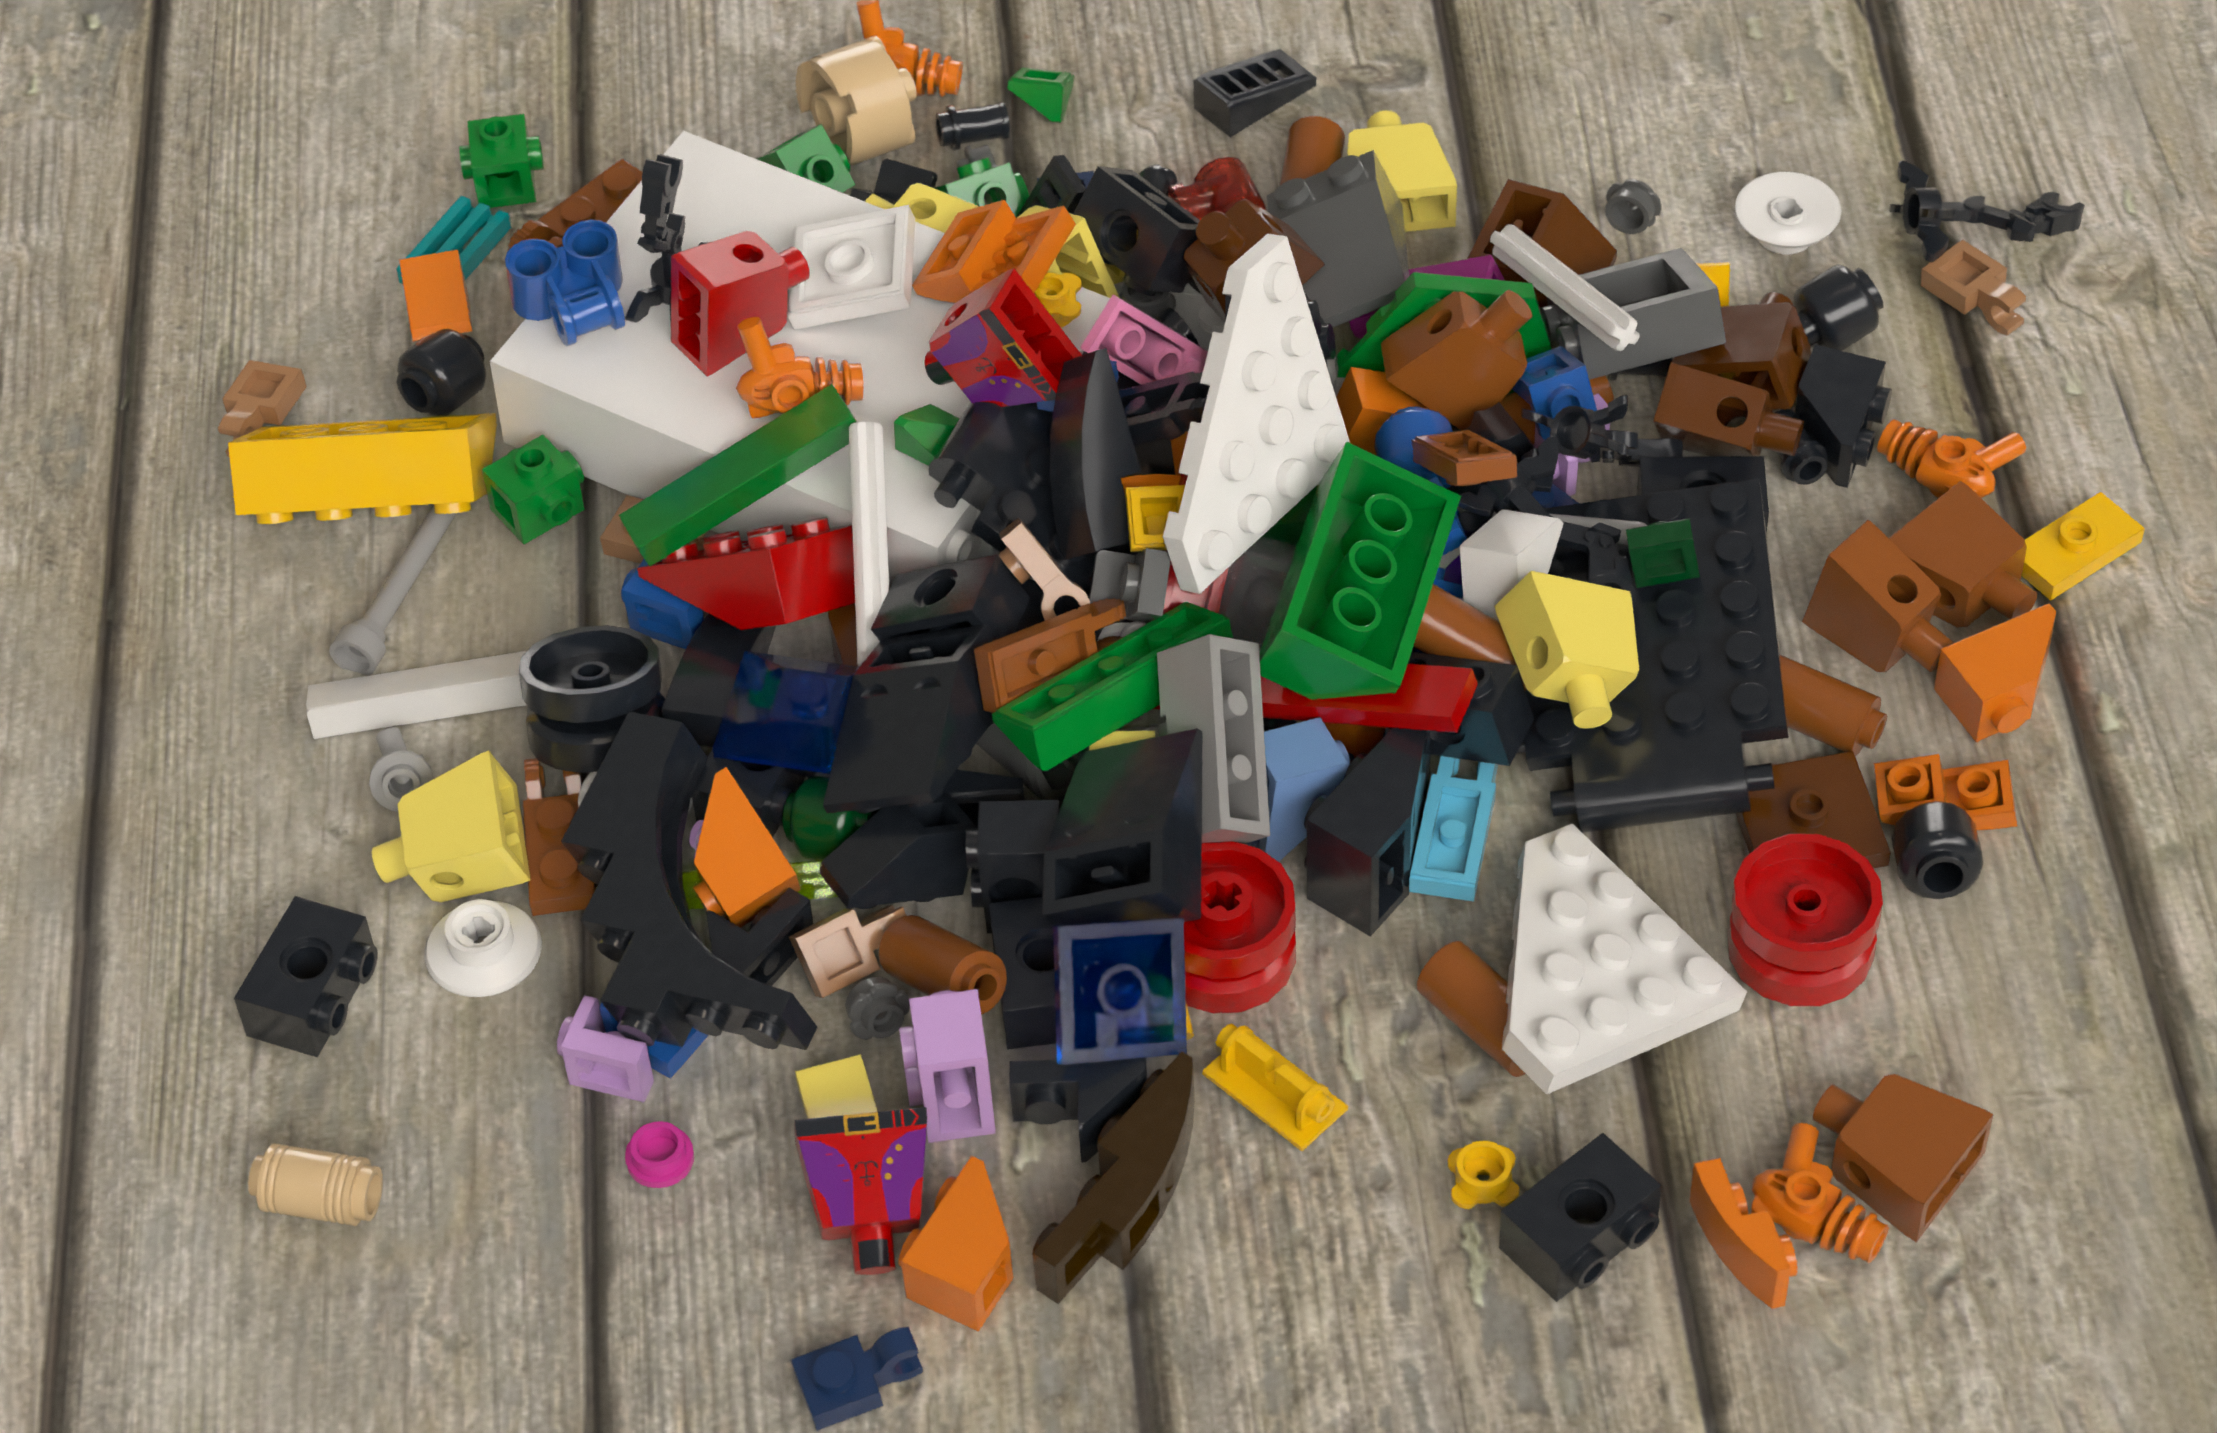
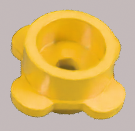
(1059, 296)
(1483, 1159)

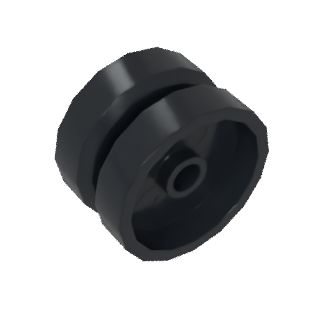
(582, 690)

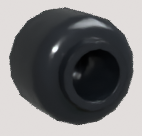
(1838, 307)
(441, 372)
(1937, 850)

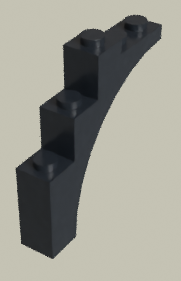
(632, 847)

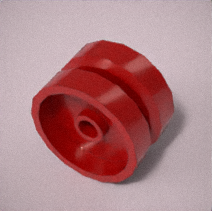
(1804, 919)
(1246, 930)

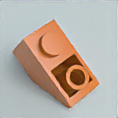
(962, 1253)

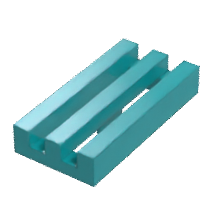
(457, 228)

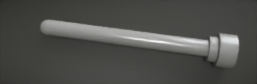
(361, 643)

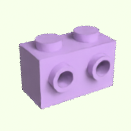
(948, 1065)

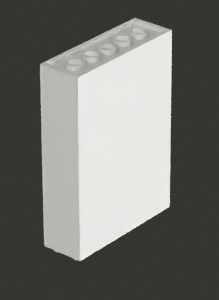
(648, 415)

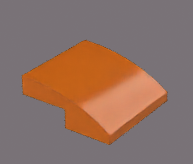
(987, 244)

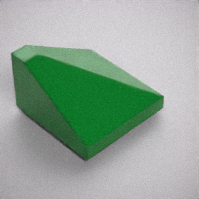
(1043, 90)
(923, 432)

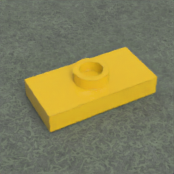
(2079, 545)

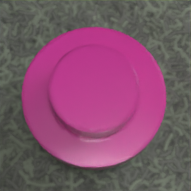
(659, 1155)

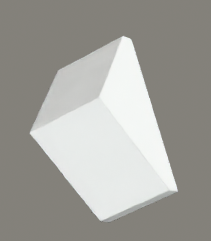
(1504, 554)

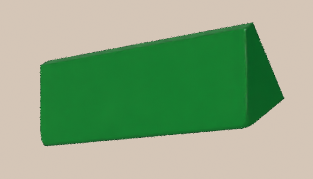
(739, 475)
(1102, 689)

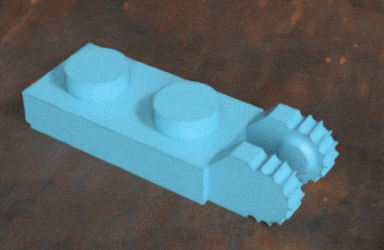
(1453, 832)

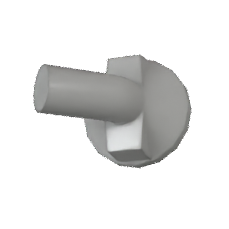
(396, 770)

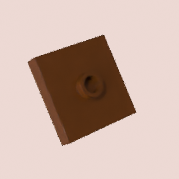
(1817, 798)

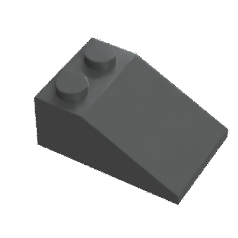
(1354, 228)

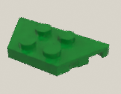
(1419, 294)

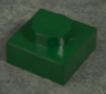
(1662, 552)

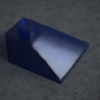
(785, 712)
(1120, 990)

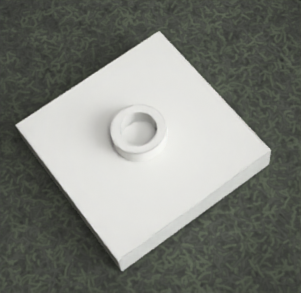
(855, 267)

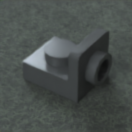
(1135, 579)

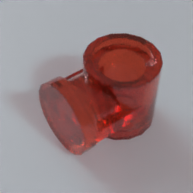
(1217, 188)

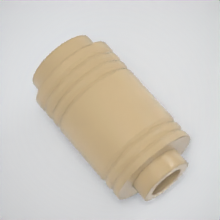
(316, 1184)

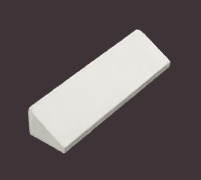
(414, 695)

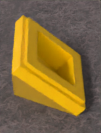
(1148, 514)

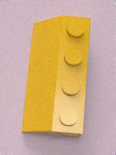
(362, 466)

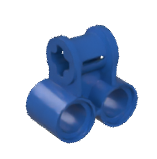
(569, 282)

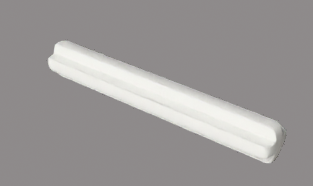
(1565, 288)
(868, 530)

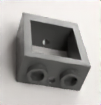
(1667, 296)

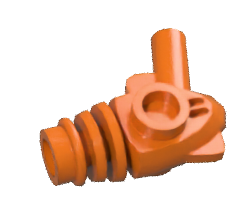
(906, 55)
(785, 380)
(1947, 459)
(1811, 1206)

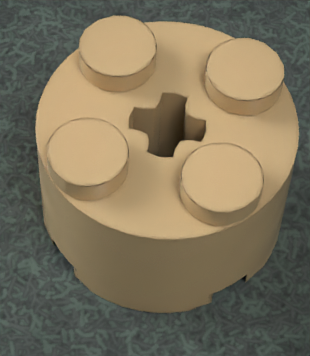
(859, 99)

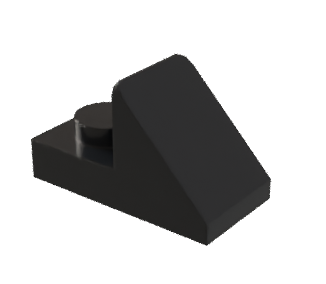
(766, 948)
(1080, 1091)

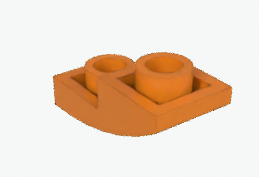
(1979, 789)
(1742, 1240)

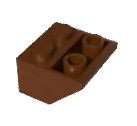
(1552, 223)

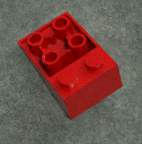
(765, 578)

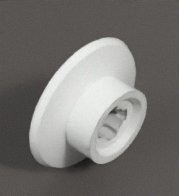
(1787, 211)
(488, 966)

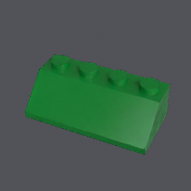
(1358, 579)

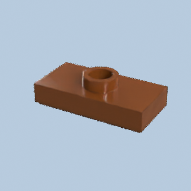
(1464, 458)

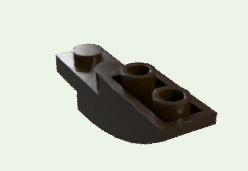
(1138, 1175)

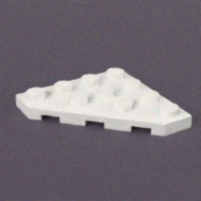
(1265, 420)
(1598, 967)

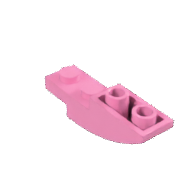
(1142, 344)

